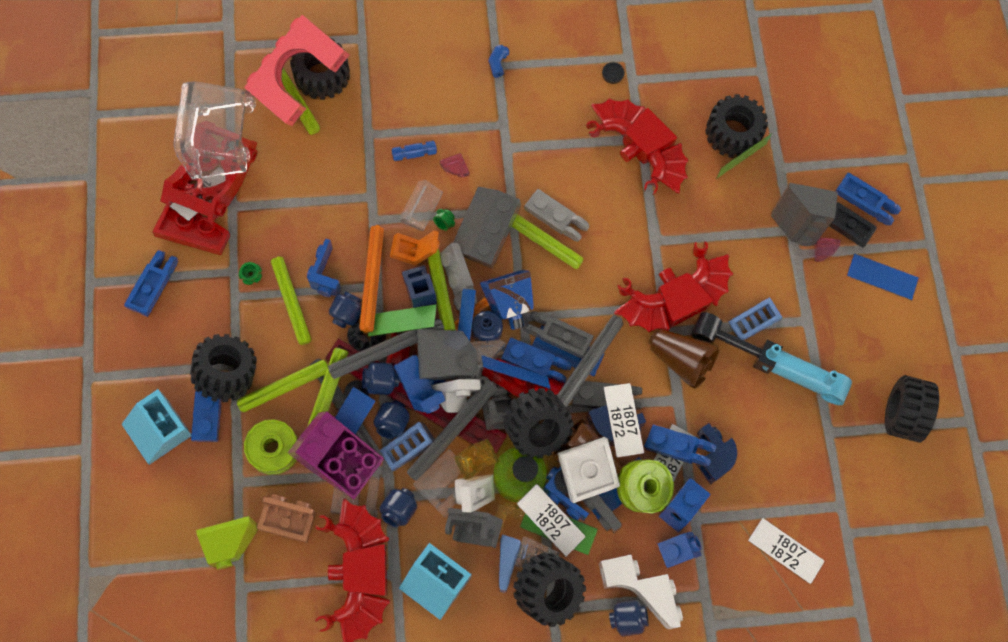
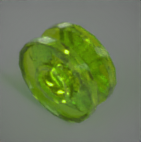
(505, 482)

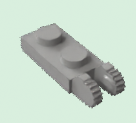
(555, 215)
(457, 272)

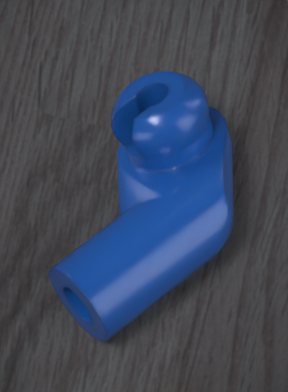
(499, 52)

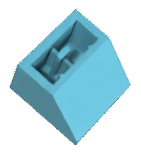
(155, 426)
(435, 581)

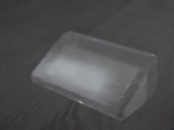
(421, 205)

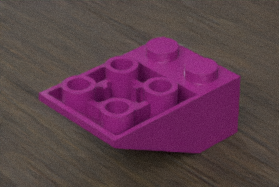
(336, 454)

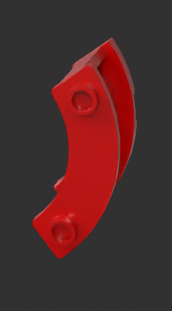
(180, 190)

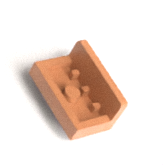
(286, 518)

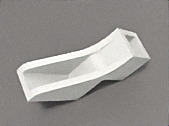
(653, 592)

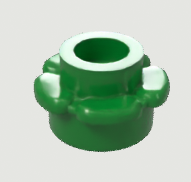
(444, 219)
(249, 267)

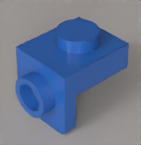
(680, 549)

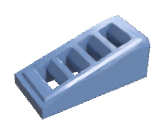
(771, 308)
(403, 439)
(508, 553)

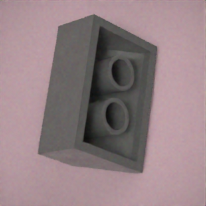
(805, 212)
(487, 225)

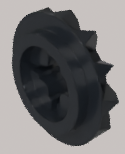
(361, 342)

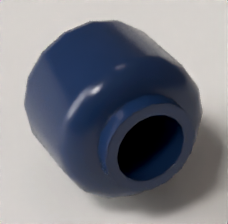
(345, 309)
(487, 326)
(380, 378)
(391, 419)
(398, 507)
(629, 618)

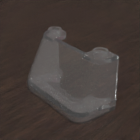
(211, 129)

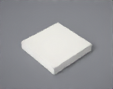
(588, 469)

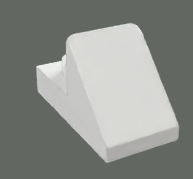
(456, 393)
(474, 492)

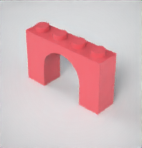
(267, 81)

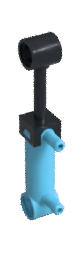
(771, 358)

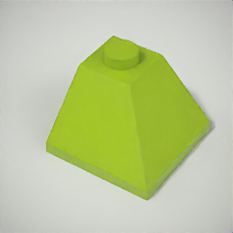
(226, 541)

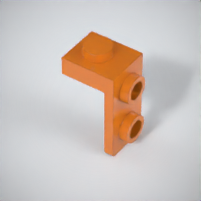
(414, 250)

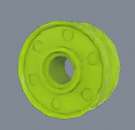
(257, 441)
(658, 481)

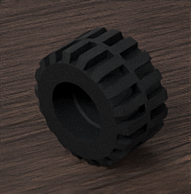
(318, 84)
(739, 110)
(218, 383)
(912, 408)
(546, 436)
(561, 601)

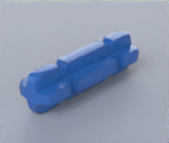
(414, 150)

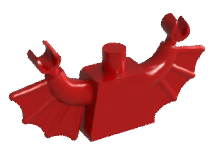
(645, 139)
(678, 296)
(362, 572)

